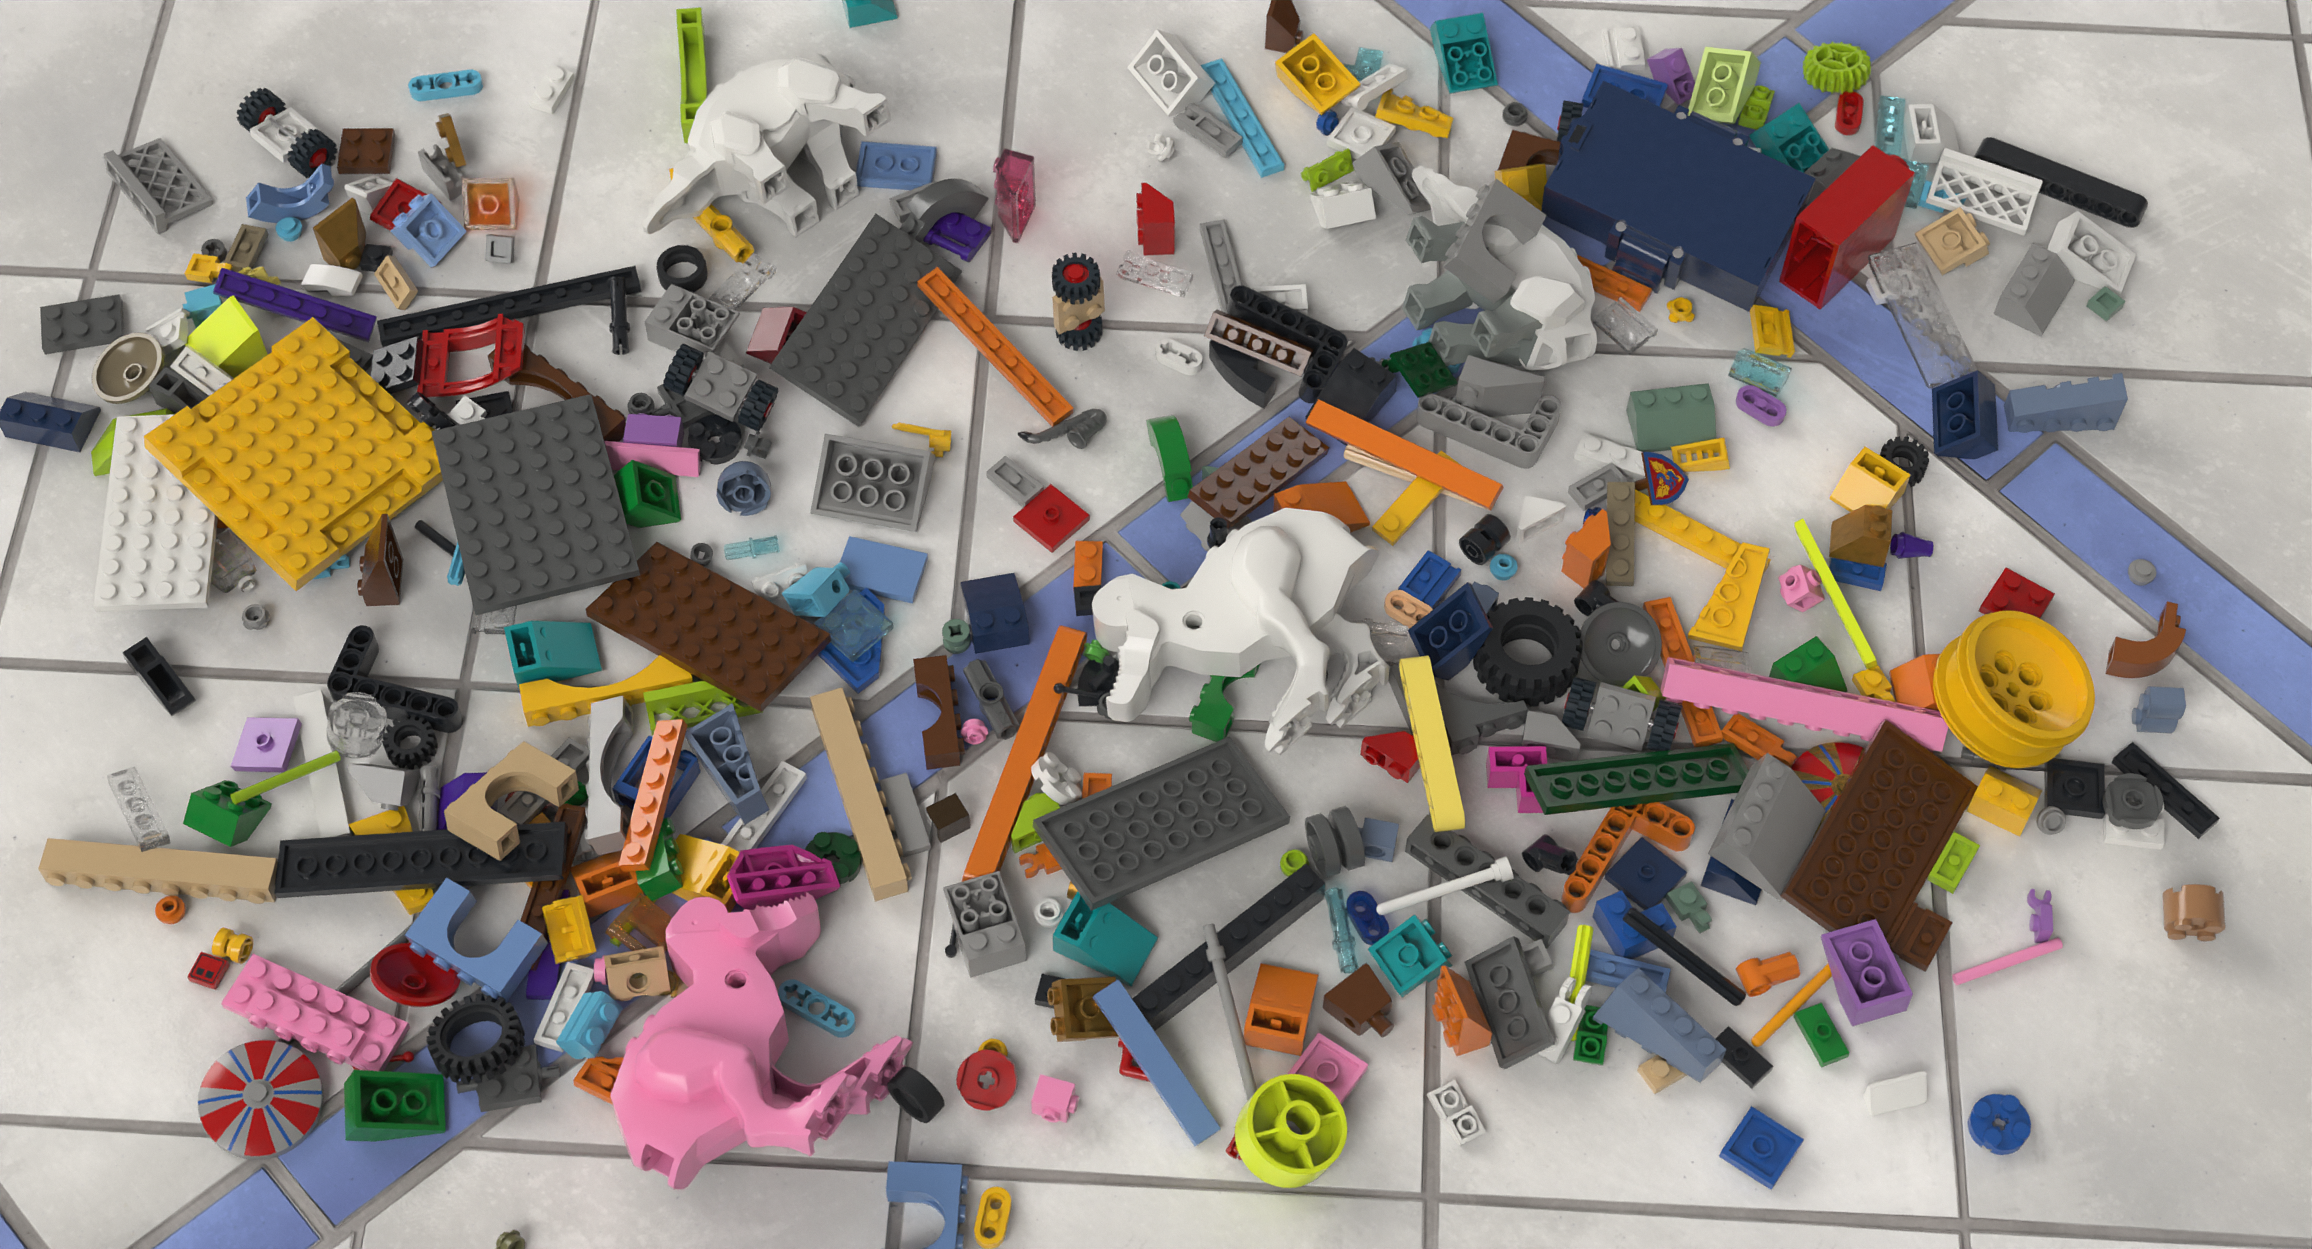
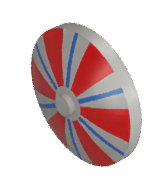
(260, 1100)

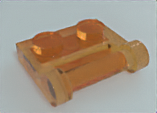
(645, 918)

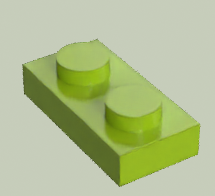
(1953, 862)

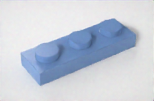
(1613, 969)

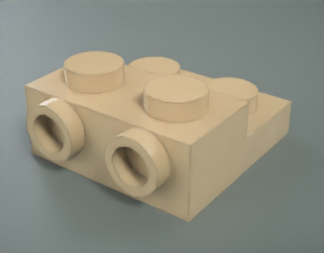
(1953, 241)

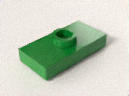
(1821, 1035)

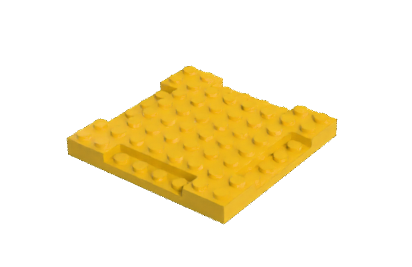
(300, 454)

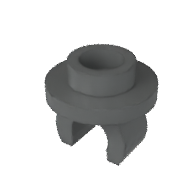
(758, 445)

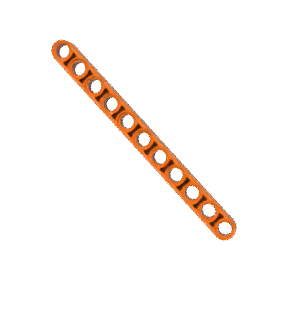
(1027, 748)

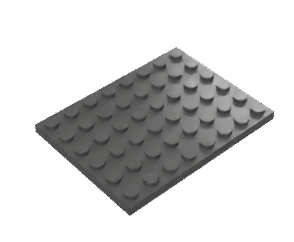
(534, 504)

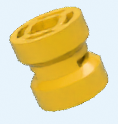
(232, 945)

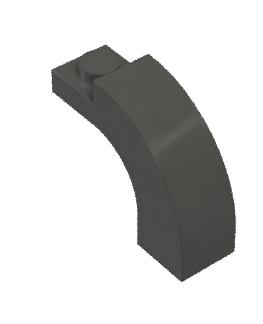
(939, 200)

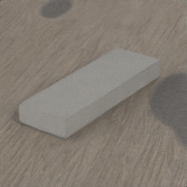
(905, 814)

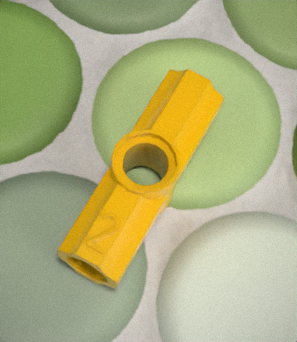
(724, 234)

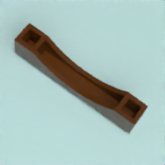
(539, 373)

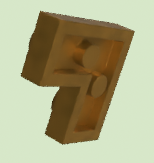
(447, 130)

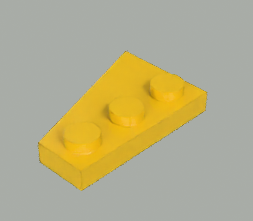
(1406, 113)

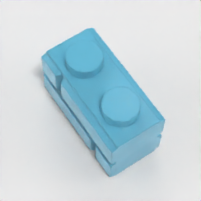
(589, 1025)

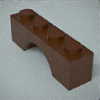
(940, 740)

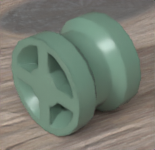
(957, 643)

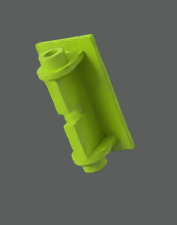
(1328, 170)

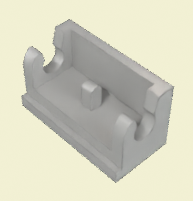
(442, 172)

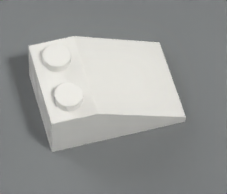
(2091, 253)

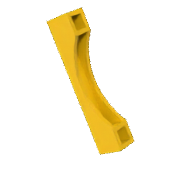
(549, 701)

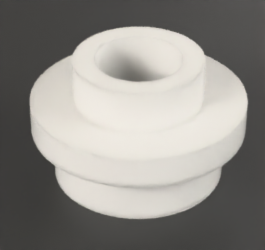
(1045, 906)

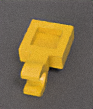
(204, 268)
(1873, 684)

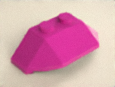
(779, 873)

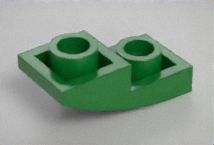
(1590, 1038)

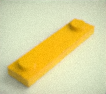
(1407, 508)

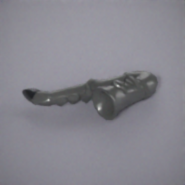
(1078, 429)

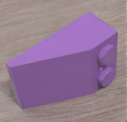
(1865, 973)

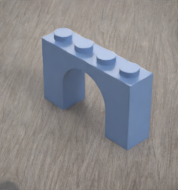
(497, 972)
(935, 1186)

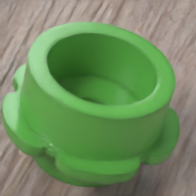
(1095, 651)

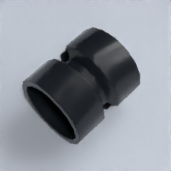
(1484, 539)

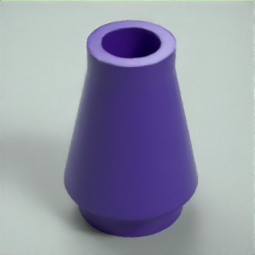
(1910, 546)

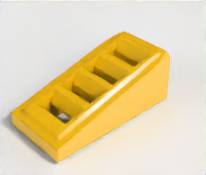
(1710, 464)

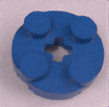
(2004, 1108)

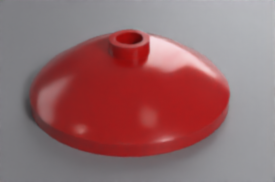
(411, 978)

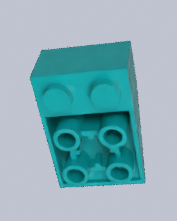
(1464, 53)
(1791, 139)
(551, 650)
(1103, 940)

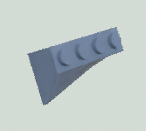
(725, 757)
(1661, 1026)

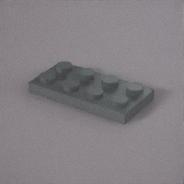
(1509, 1002)

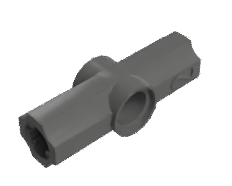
(997, 711)

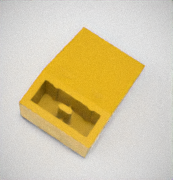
(705, 870)

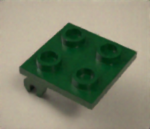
(1421, 369)

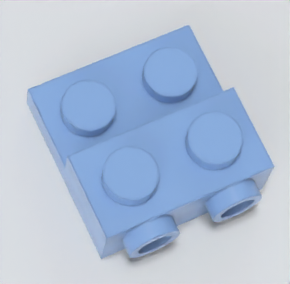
(428, 229)

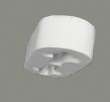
(1178, 357)

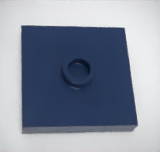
(1645, 874)

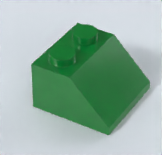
(647, 495)
(1810, 665)

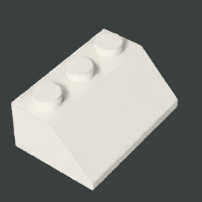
(1170, 73)

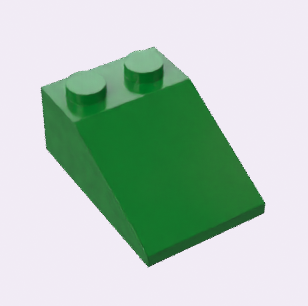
(393, 1105)

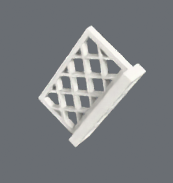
(1987, 177)

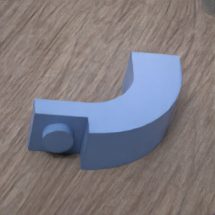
(301, 202)

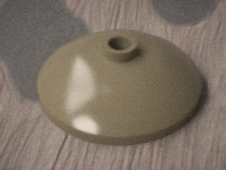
(127, 368)

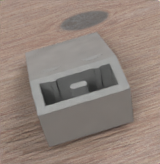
(688, 320)
(985, 924)

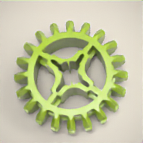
(1837, 67)

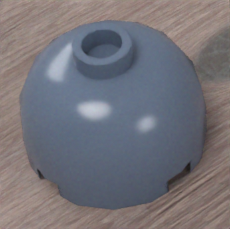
(743, 488)

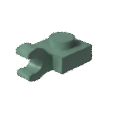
(1689, 903)

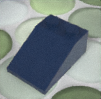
(995, 613)
(1452, 632)

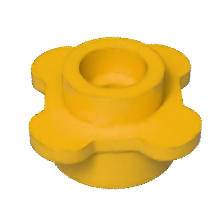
(1683, 305)

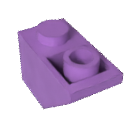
(1672, 68)

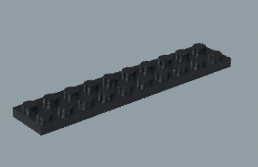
(415, 861)

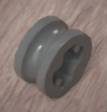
(214, 244)

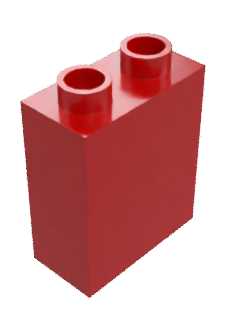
(1846, 225)

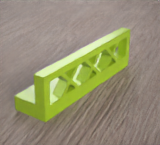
(696, 694)

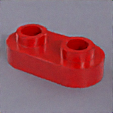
(1849, 113)

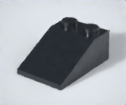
(1358, 387)

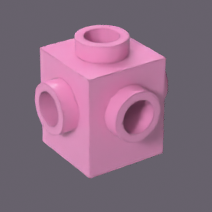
(1801, 588)

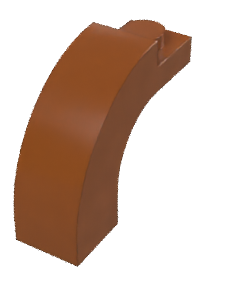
(2148, 657)

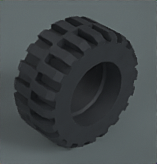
(1521, 681)

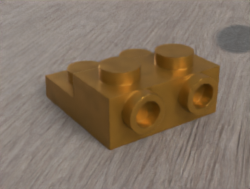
(1076, 1011)

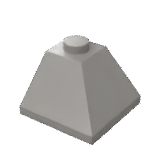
(386, 784)

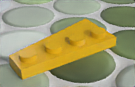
(1731, 606)
(394, 822)

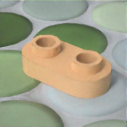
(1411, 609)

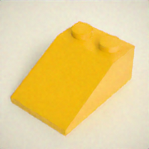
(1315, 75)

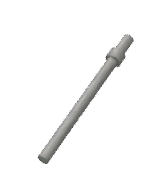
(1216, 954)

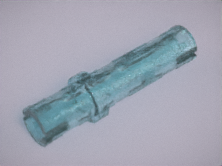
(1343, 940)

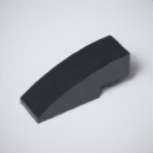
(1242, 373)
(158, 676)

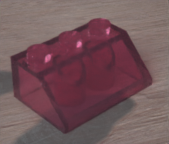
(1015, 191)

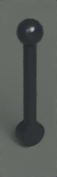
(1059, 688)
(951, 950)

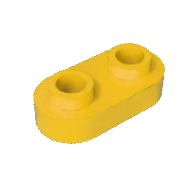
(992, 1219)

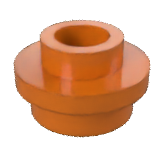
(172, 916)

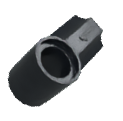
(1593, 597)
(1548, 855)

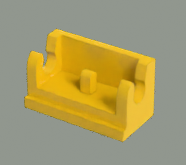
(569, 929)

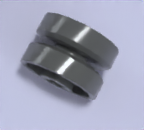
(1334, 841)

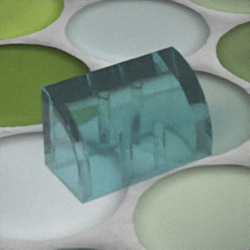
(1759, 371)

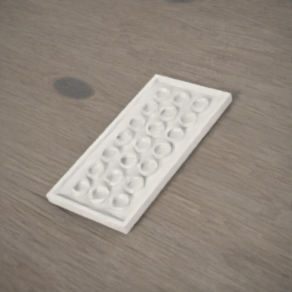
(153, 533)

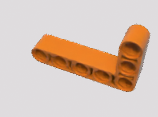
(1612, 841)

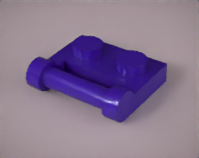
(961, 229)

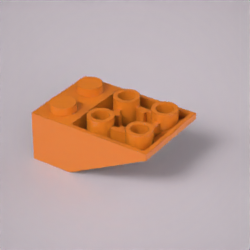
(1280, 1009)
(1460, 1013)

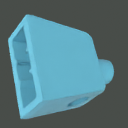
(818, 591)

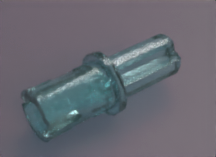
(751, 548)

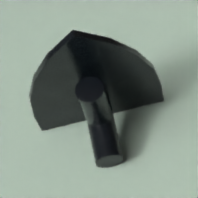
(1097, 677)

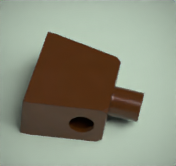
(1360, 1003)

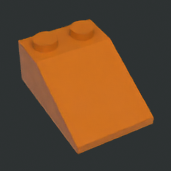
(1330, 498)

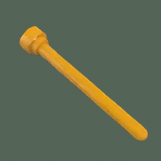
(1791, 1007)

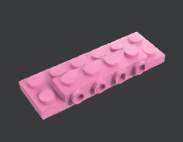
(315, 1015)

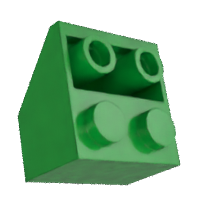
(217, 816)

